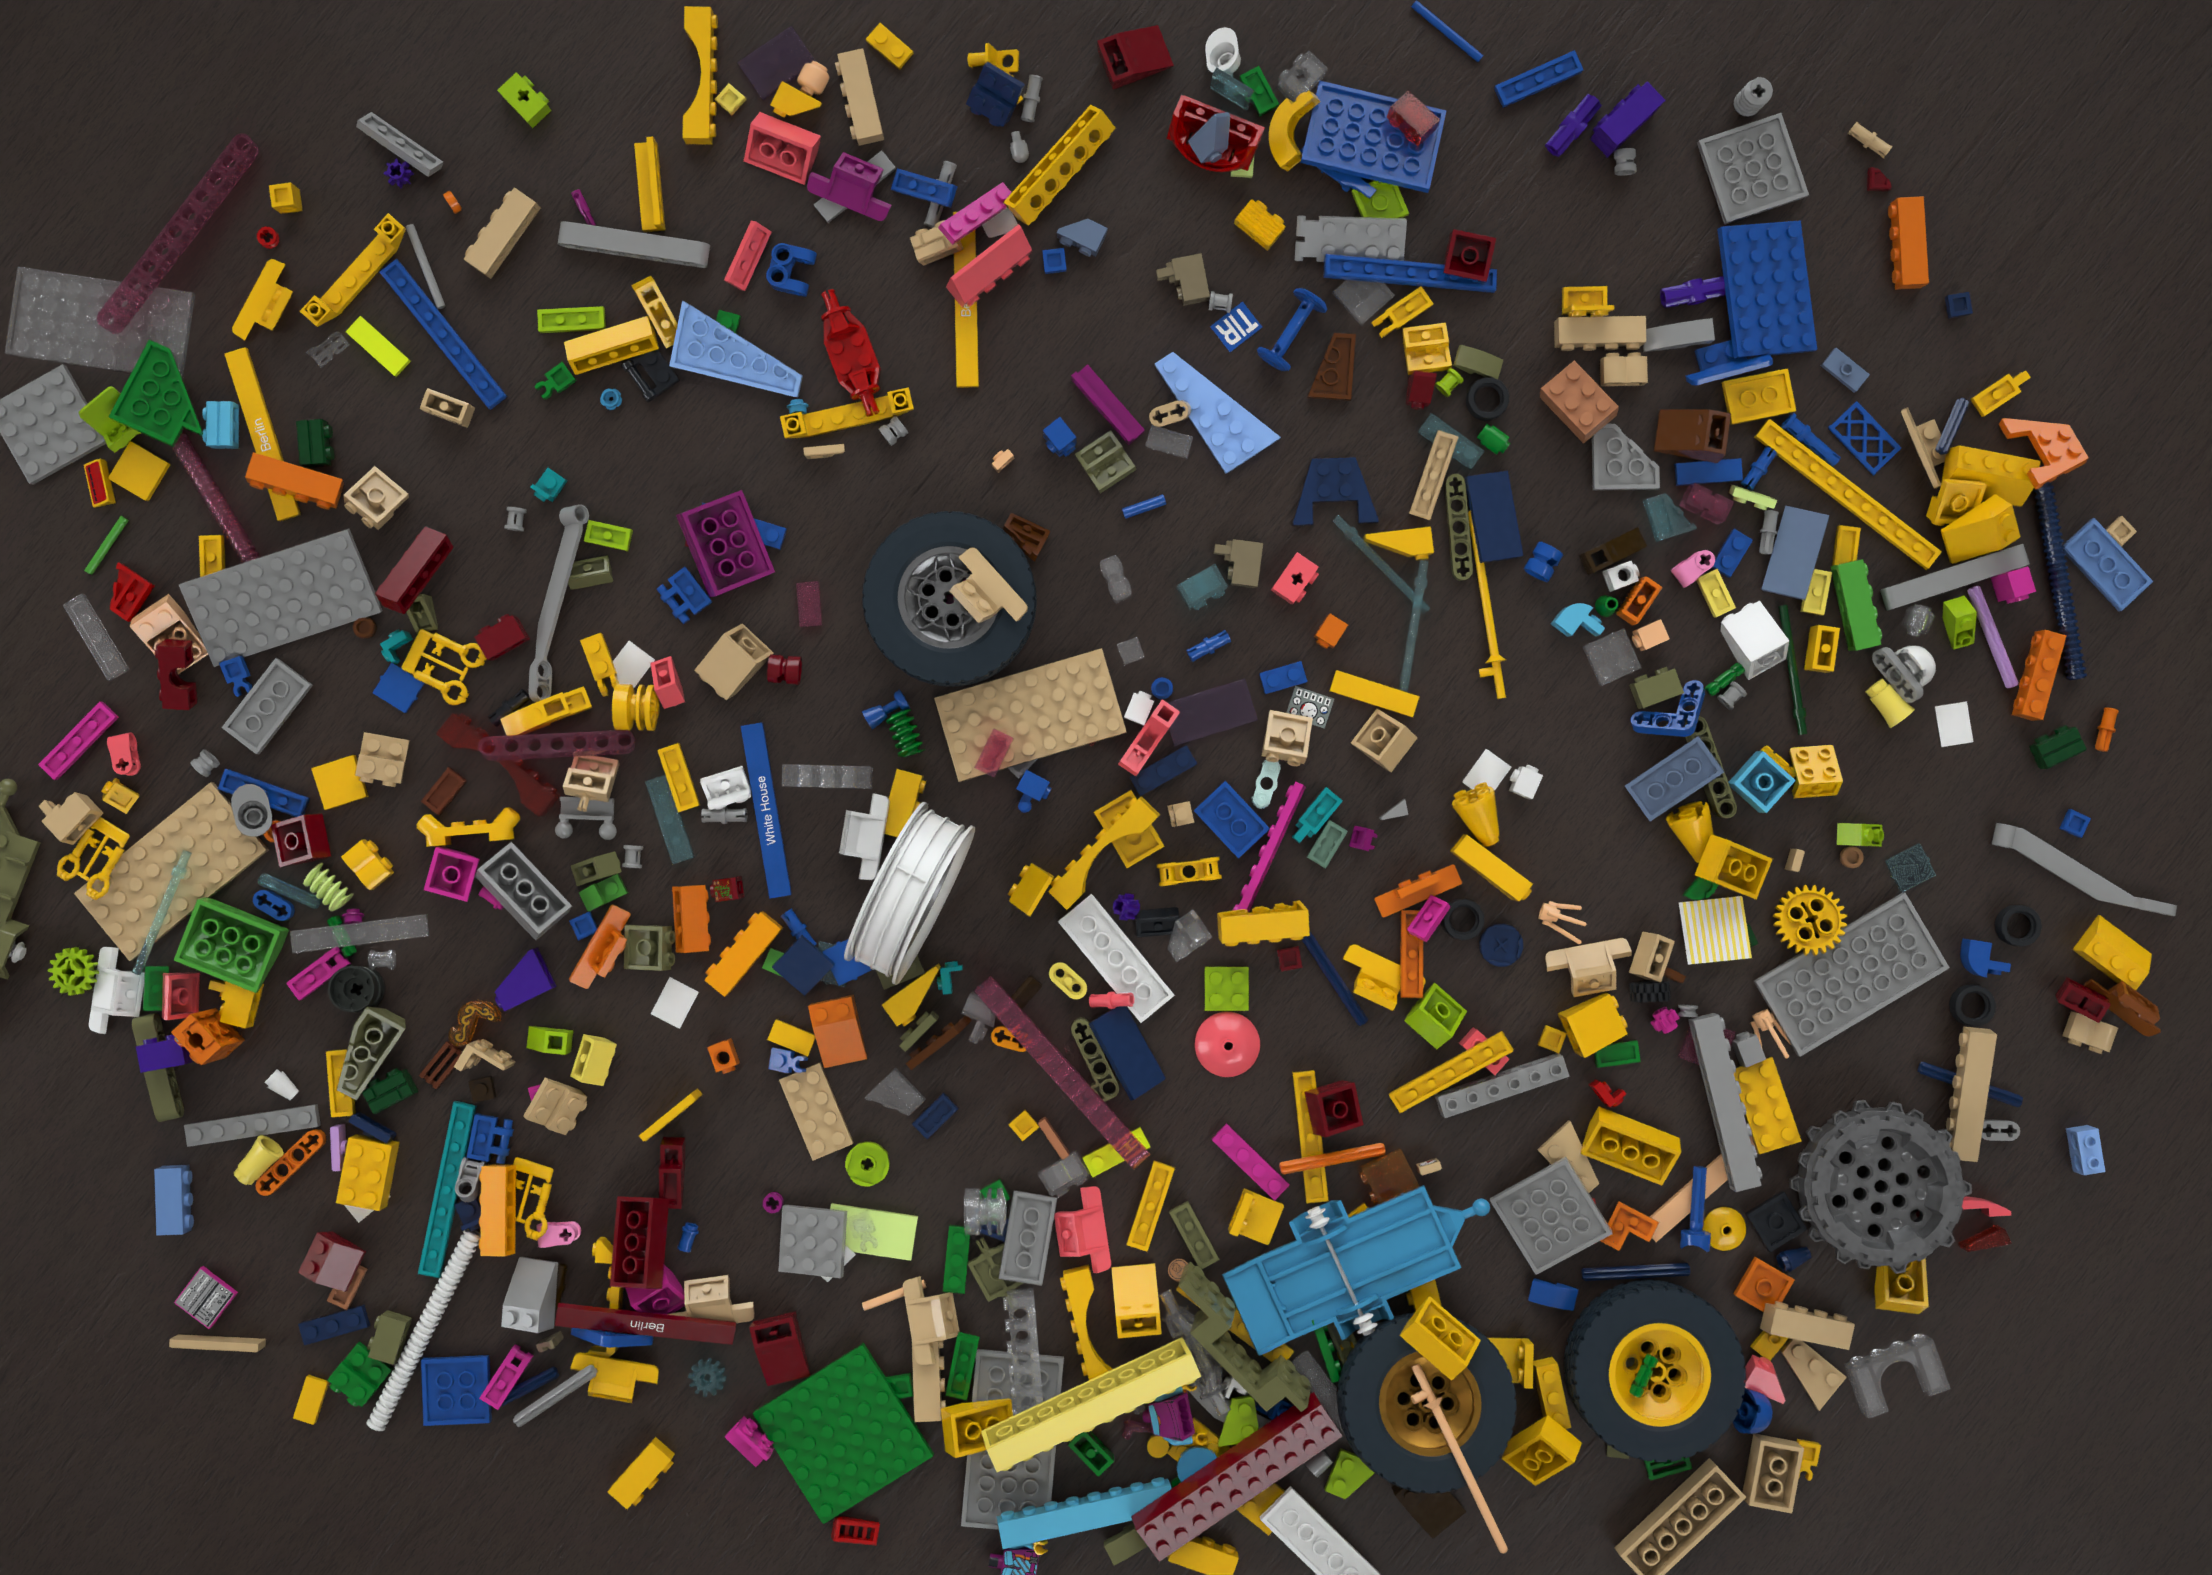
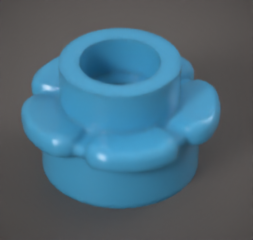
(606, 394)
(797, 405)

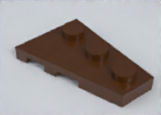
(1336, 370)
(935, 1042)

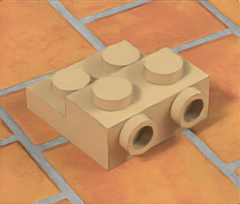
(374, 498)
(1287, 738)
(382, 759)
(556, 1106)

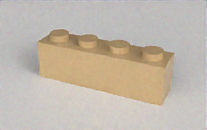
(860, 96)
(502, 232)
(1600, 332)
(1807, 1326)
(929, 1387)

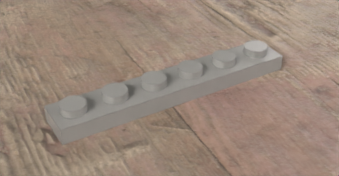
(252, 1125)

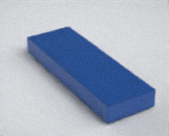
(924, 188)
(1708, 472)

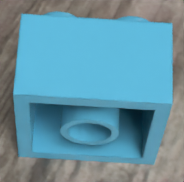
(1761, 782)

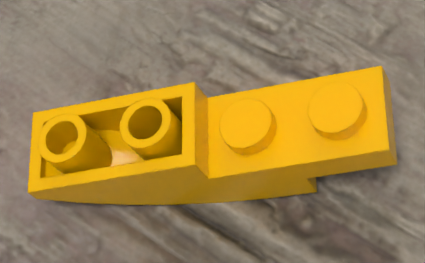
(546, 711)

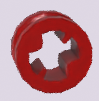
(269, 245)

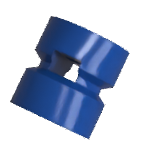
(1543, 561)

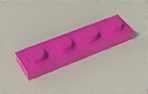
(975, 214)
(78, 740)
(1250, 1162)

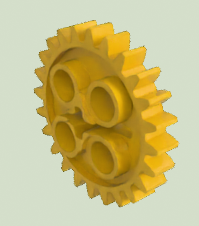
(1829, 913)

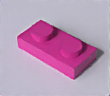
(1428, 918)

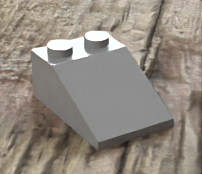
(531, 1296)

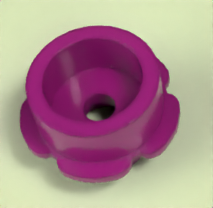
(352, 916)

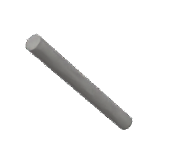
(425, 266)

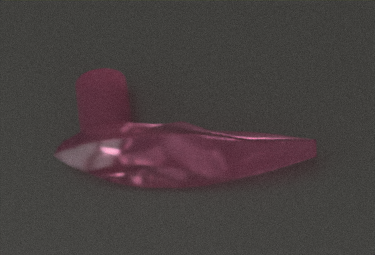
(1136, 1426)

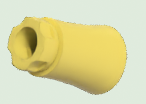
(1889, 703)
(258, 1160)

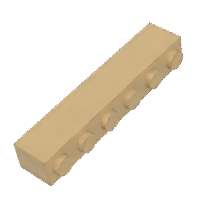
(1970, 1091)

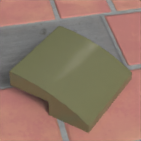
(1105, 461)

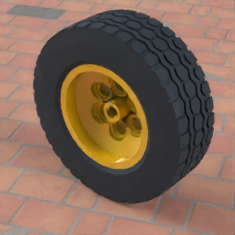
(1690, 1406)

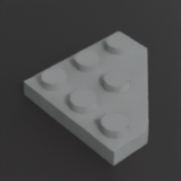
(1621, 463)

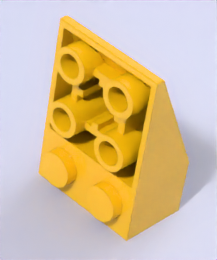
(1136, 1300)

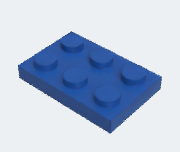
(1231, 819)

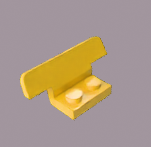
(264, 302)
(1377, 978)
(615, 1376)

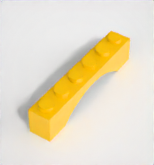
(698, 120)
(1073, 883)
(1080, 1288)

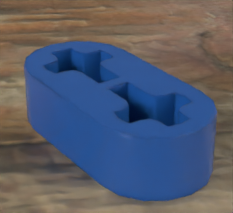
(271, 909)

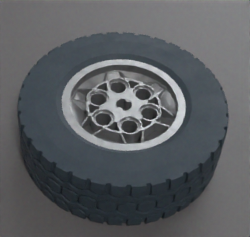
(897, 607)

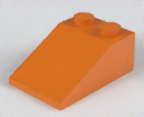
(837, 1031)

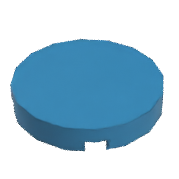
(1193, 1460)

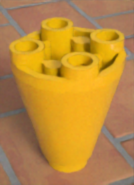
(1479, 812)

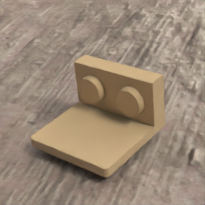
(483, 1049)

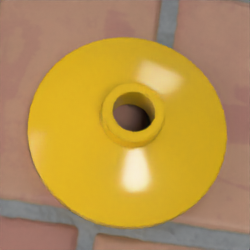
(1719, 1219)

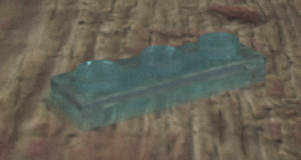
(1465, 450)

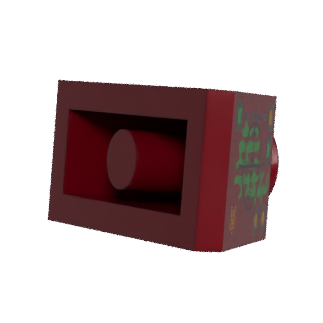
(727, 889)

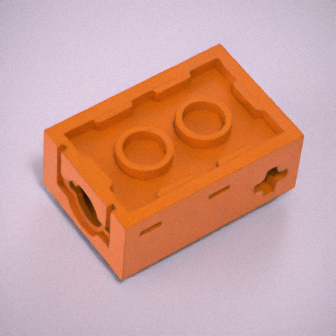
(207, 1037)

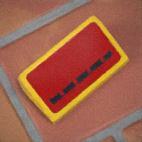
(98, 483)

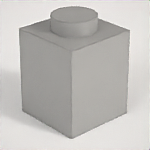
(1748, 1049)

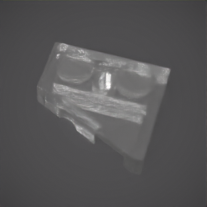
(896, 1093)

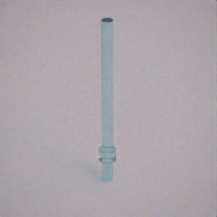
(1351, 534)
(1420, 583)
(178, 873)

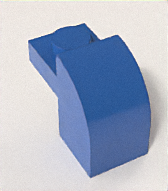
(1976, 958)

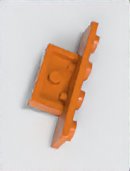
(1413, 892)
(602, 949)

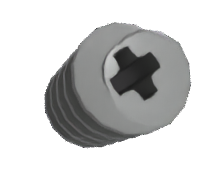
(1753, 96)

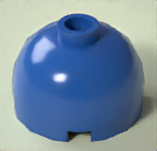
(1754, 1413)

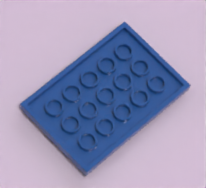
(1355, 138)
(1767, 289)

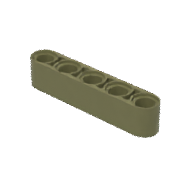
(1725, 794)
(162, 1082)

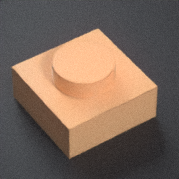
(1002, 459)

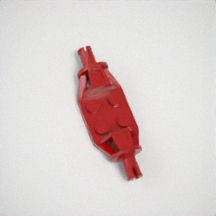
(851, 353)

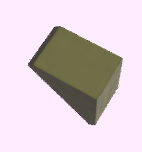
(423, 614)

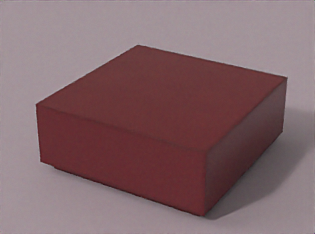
(1289, 958)

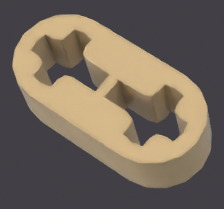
(1168, 408)

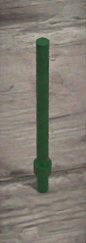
(1798, 712)

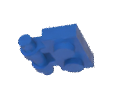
(689, 590)
(483, 1138)

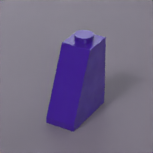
(525, 981)

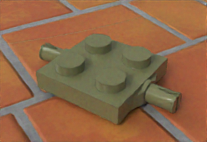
(986, 1271)

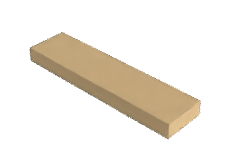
(1433, 475)
(217, 1343)

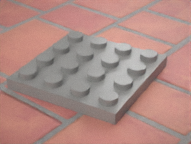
(1752, 168)
(44, 425)
(1551, 1215)

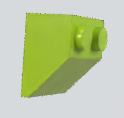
(1435, 1016)

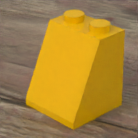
(1593, 1024)

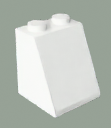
(1754, 639)

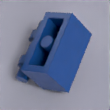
(1032, 787)

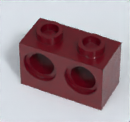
(2083, 1000)

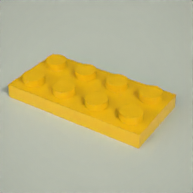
(1766, 1106)

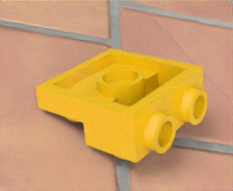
(1955, 500)

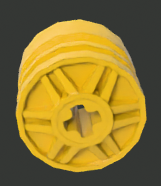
(637, 707)

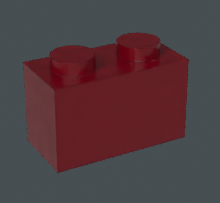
(501, 637)

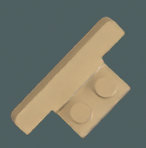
(1925, 441)
(986, 590)
(1590, 965)
(711, 1300)
(929, 1319)

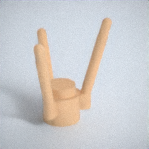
(1550, 913)
(1765, 1021)

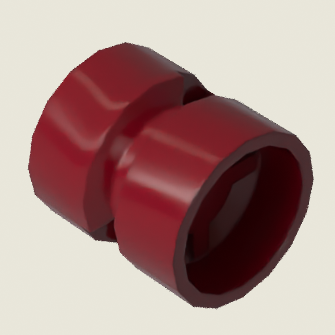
(784, 669)

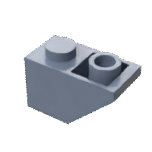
(1084, 235)

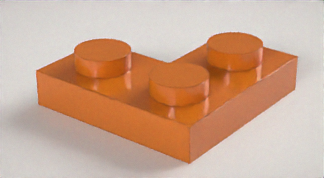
(1629, 1220)

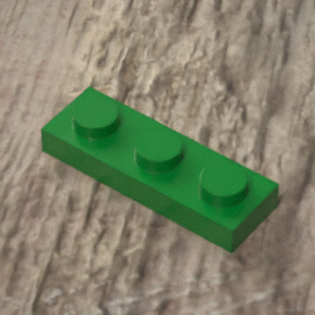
(956, 1260)
(1327, 1348)
(962, 1366)

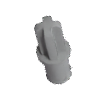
(1768, 532)

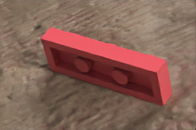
(748, 255)

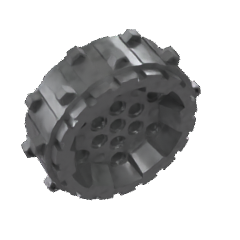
(1845, 1226)

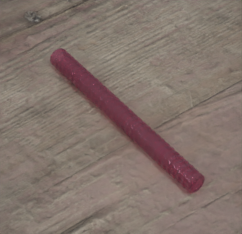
(214, 499)

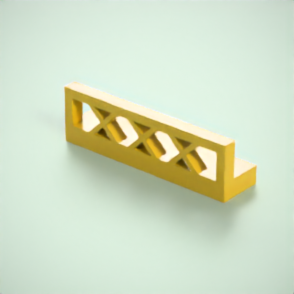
(649, 185)

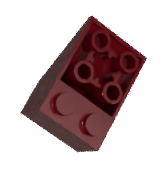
(1133, 55)
(779, 1348)

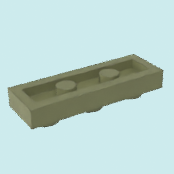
(1194, 1235)

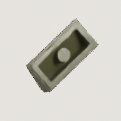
(590, 572)

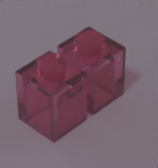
(1698, 498)

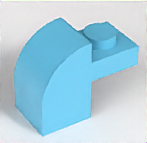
(1575, 615)

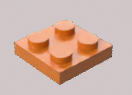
(1763, 1285)

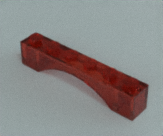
(533, 792)

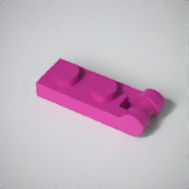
(317, 974)
(506, 1377)

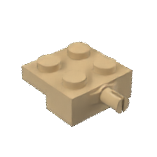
(590, 779)

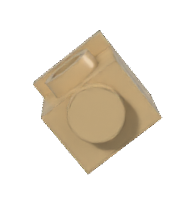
(1180, 814)

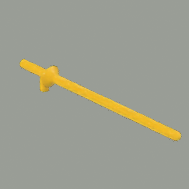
(1494, 657)

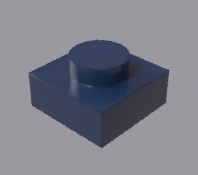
(1958, 305)

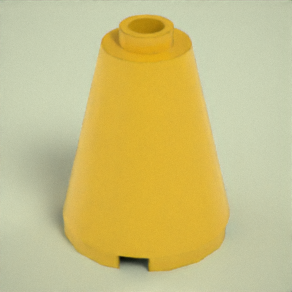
(1692, 827)

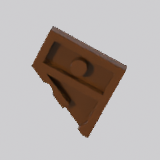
(1027, 535)

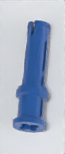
(1803, 434)

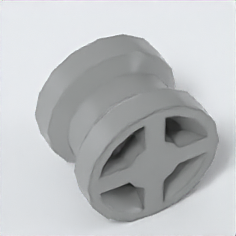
(205, 763)

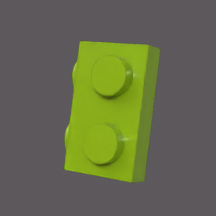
(97, 414)

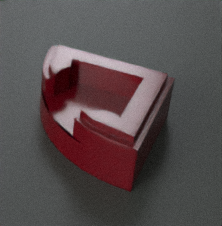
(1877, 180)

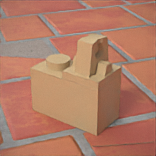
(70, 819)

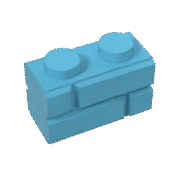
(221, 425)

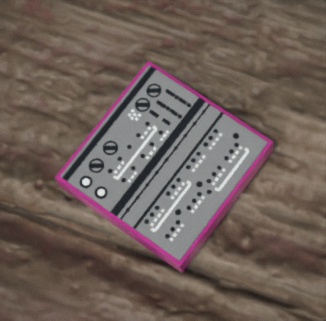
(206, 1297)

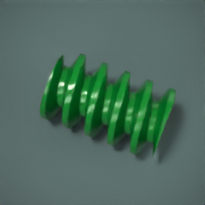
(904, 734)

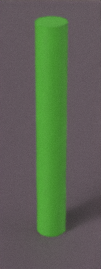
(106, 545)

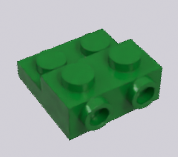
(359, 1376)

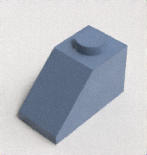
(1211, 138)

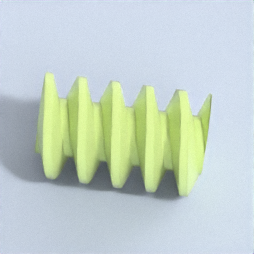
(326, 888)

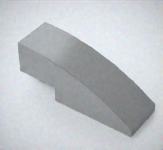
(1679, 335)

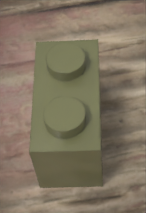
(1656, 688)
(389, 1337)

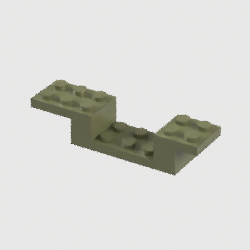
(1211, 1331)

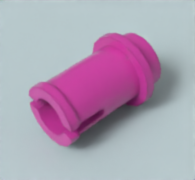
(490, 898)

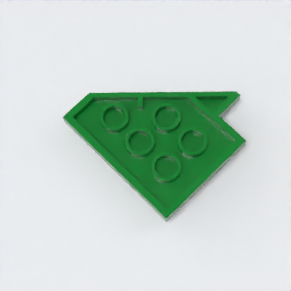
(156, 398)

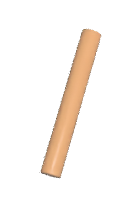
(886, 1298)

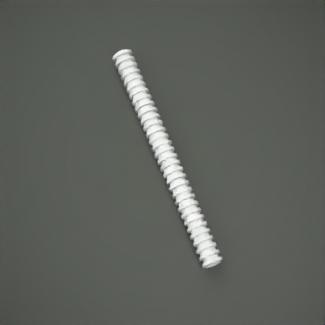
(424, 1330)

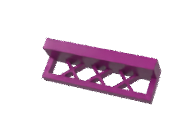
(1107, 404)

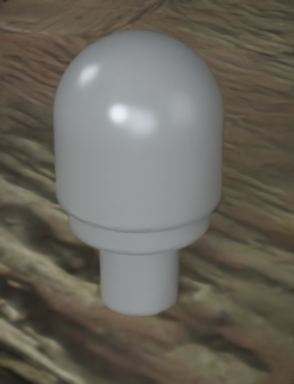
(1018, 148)

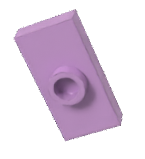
(338, 1146)

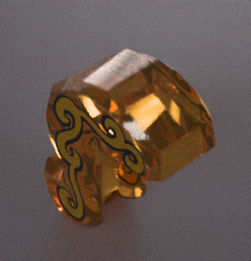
(468, 1018)

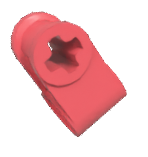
(124, 751)

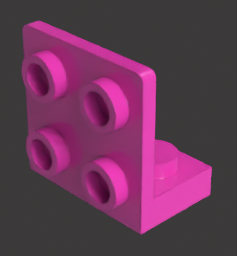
(750, 1441)

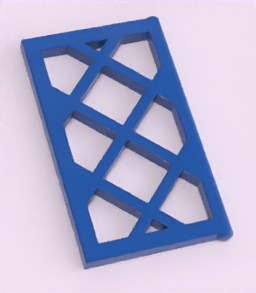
(1882, 436)

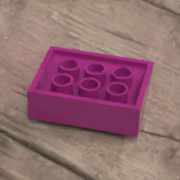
(725, 543)

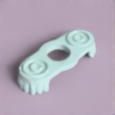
(1261, 796)

